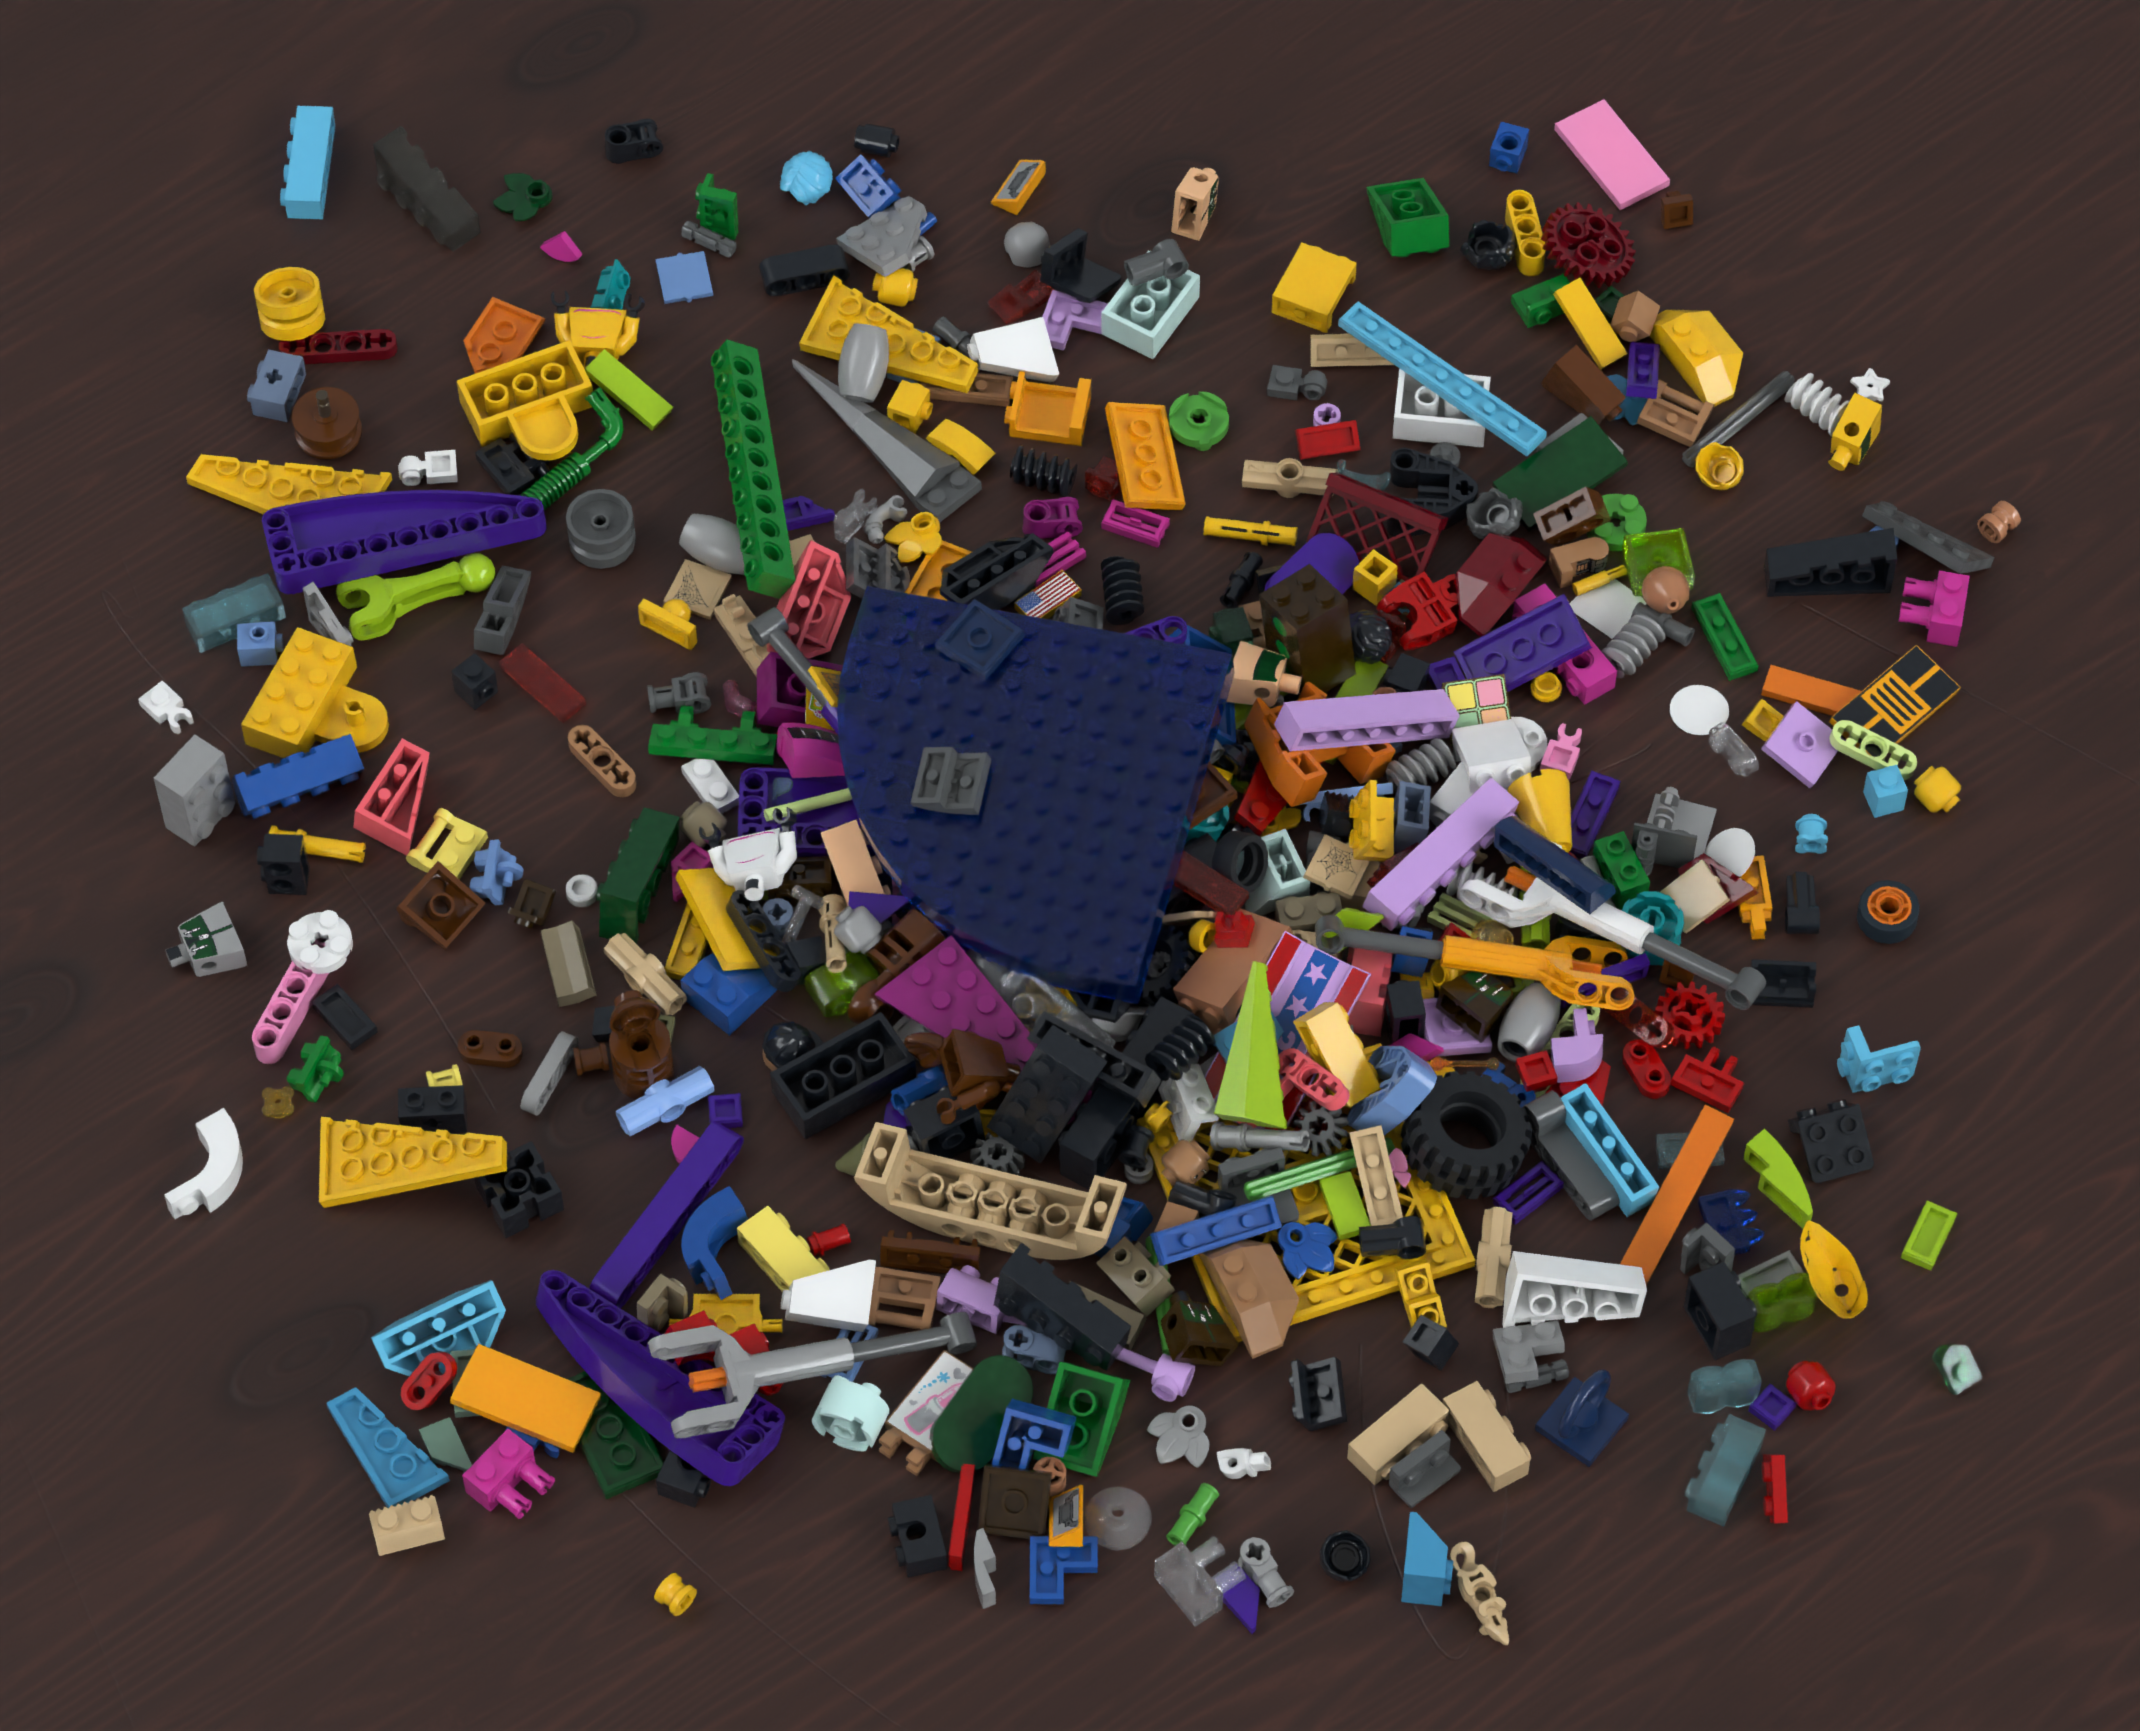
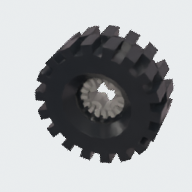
(1174, 950)

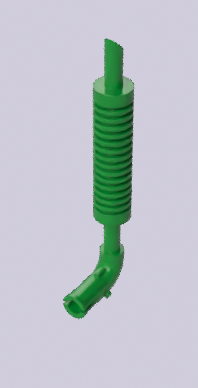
(576, 466)

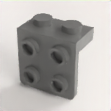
(1237, 1171)

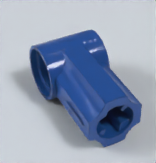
(925, 1085)

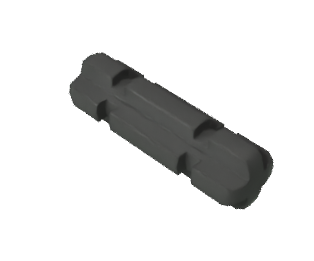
(708, 238)
(1557, 1371)

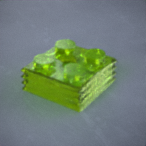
(1665, 547)

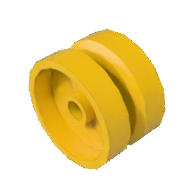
(289, 303)

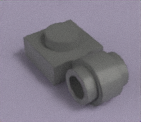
(1288, 382)

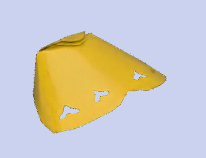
(1825, 1254)

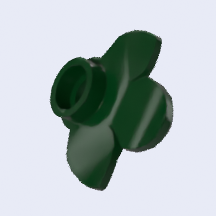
(523, 197)

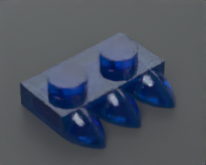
(1723, 1216)

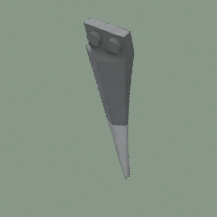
(920, 469)

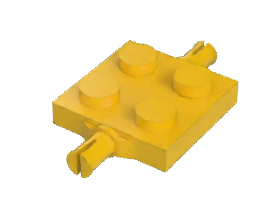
(734, 1312)

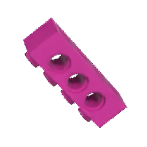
(1587, 682)

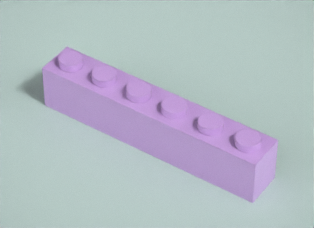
(1366, 720)
(1440, 855)

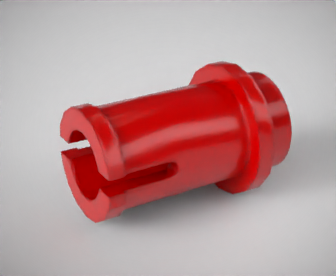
(828, 1239)

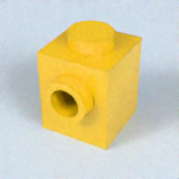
(910, 405)
(1374, 577)

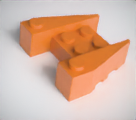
(1298, 773)

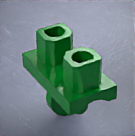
(319, 1069)

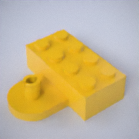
(531, 399)
(310, 701)

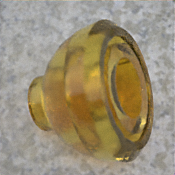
(1492, 931)

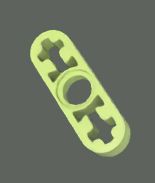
(1856, 731)

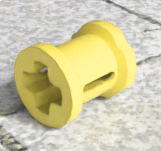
(444, 1078)

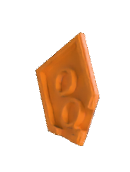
(500, 335)

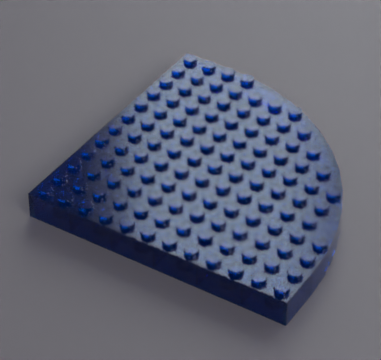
(1084, 794)

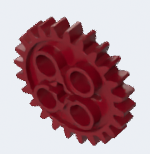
(1588, 244)

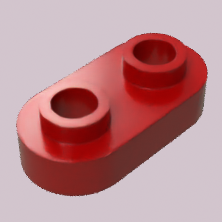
(1644, 1067)
(430, 1379)

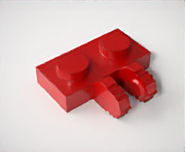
(1707, 1082)

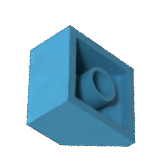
(1426, 1565)

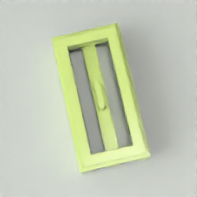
(1455, 910)

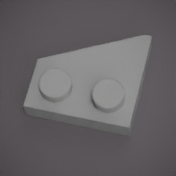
(323, 618)

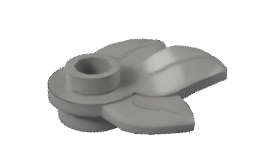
(1179, 1440)

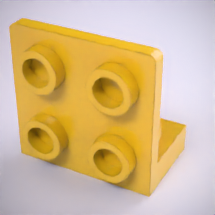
(1372, 825)

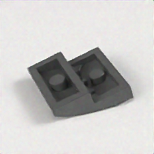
(951, 781)

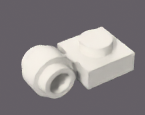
(438, 468)

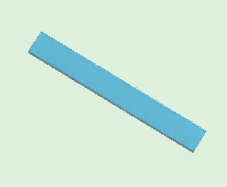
(1442, 378)

